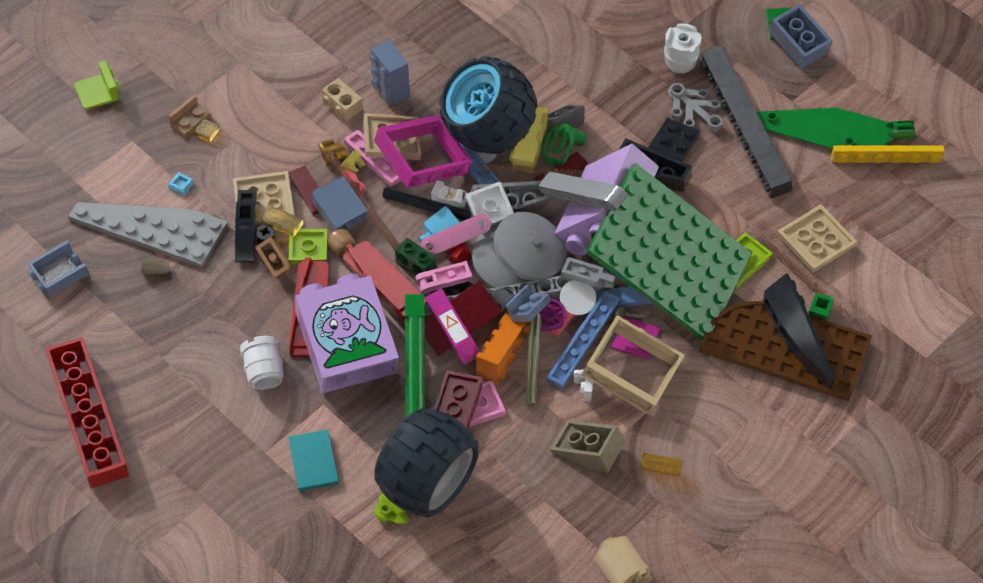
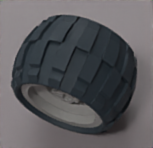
(426, 462)

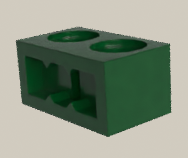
(414, 257)

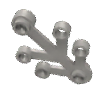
(678, 92)

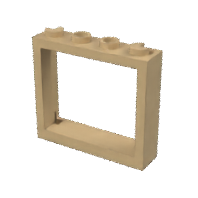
(618, 385)

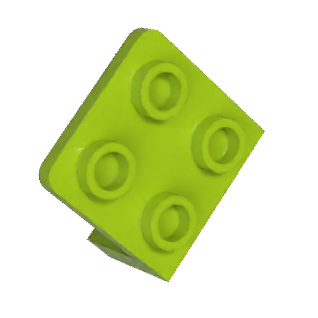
(98, 89)

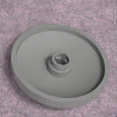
(529, 246)
(487, 264)

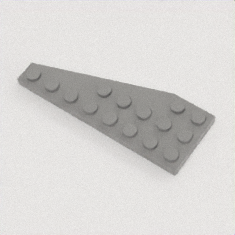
(169, 231)

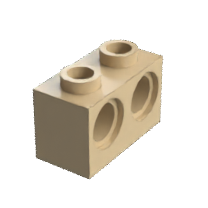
(342, 99)

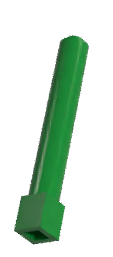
(414, 352)

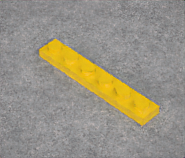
(888, 154)

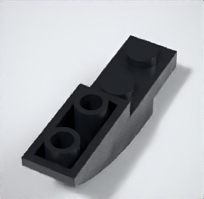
(245, 226)

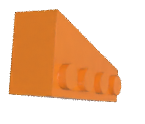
(501, 349)

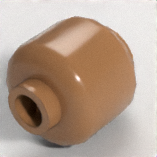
(339, 240)

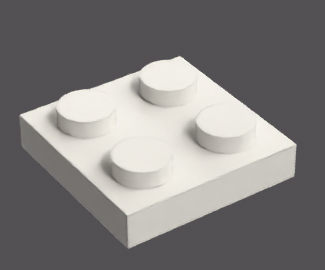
(490, 201)

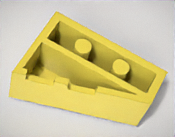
(529, 148)

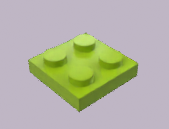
(308, 243)

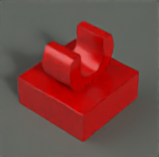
(459, 254)

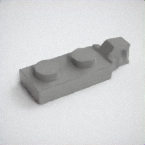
(587, 273)

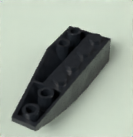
(796, 329)

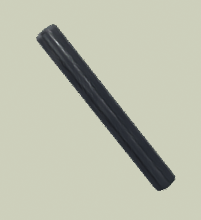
(424, 203)

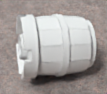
(682, 48)
(262, 362)

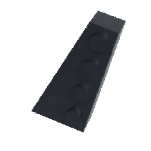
(671, 171)

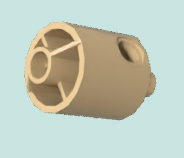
(621, 561)

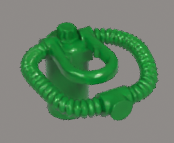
(566, 132)

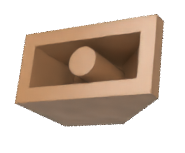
(273, 257)

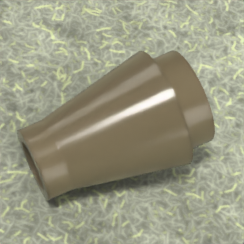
(154, 267)

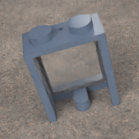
(57, 269)

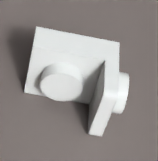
(586, 385)

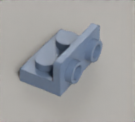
(526, 304)

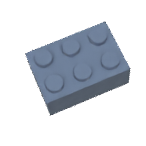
(800, 36)
(390, 73)

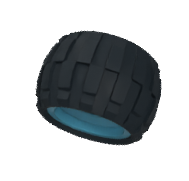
(488, 105)

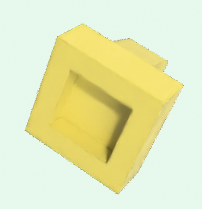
(351, 160)

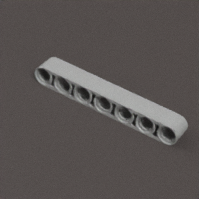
(583, 191)

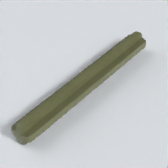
(533, 361)

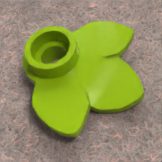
(388, 511)

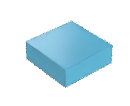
(181, 183)

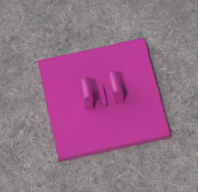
(624, 345)

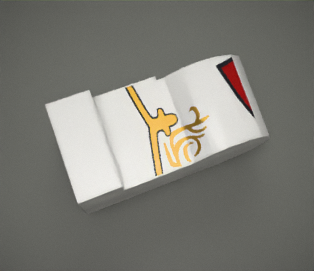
(448, 195)

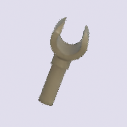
(621, 312)

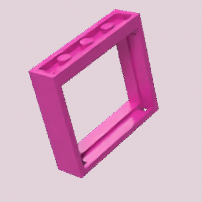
(434, 124)

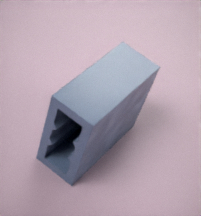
(339, 205)

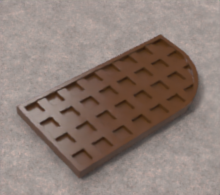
(750, 339)

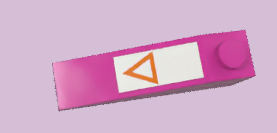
(452, 327)

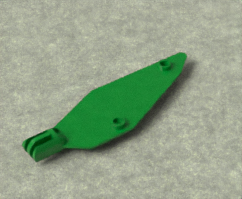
(835, 127)

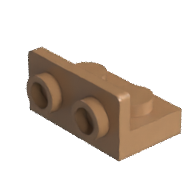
(188, 116)

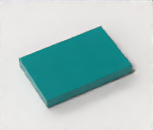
(313, 460)

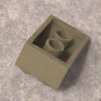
(589, 444)

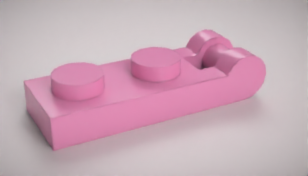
(444, 277)

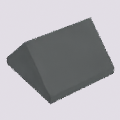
(569, 114)

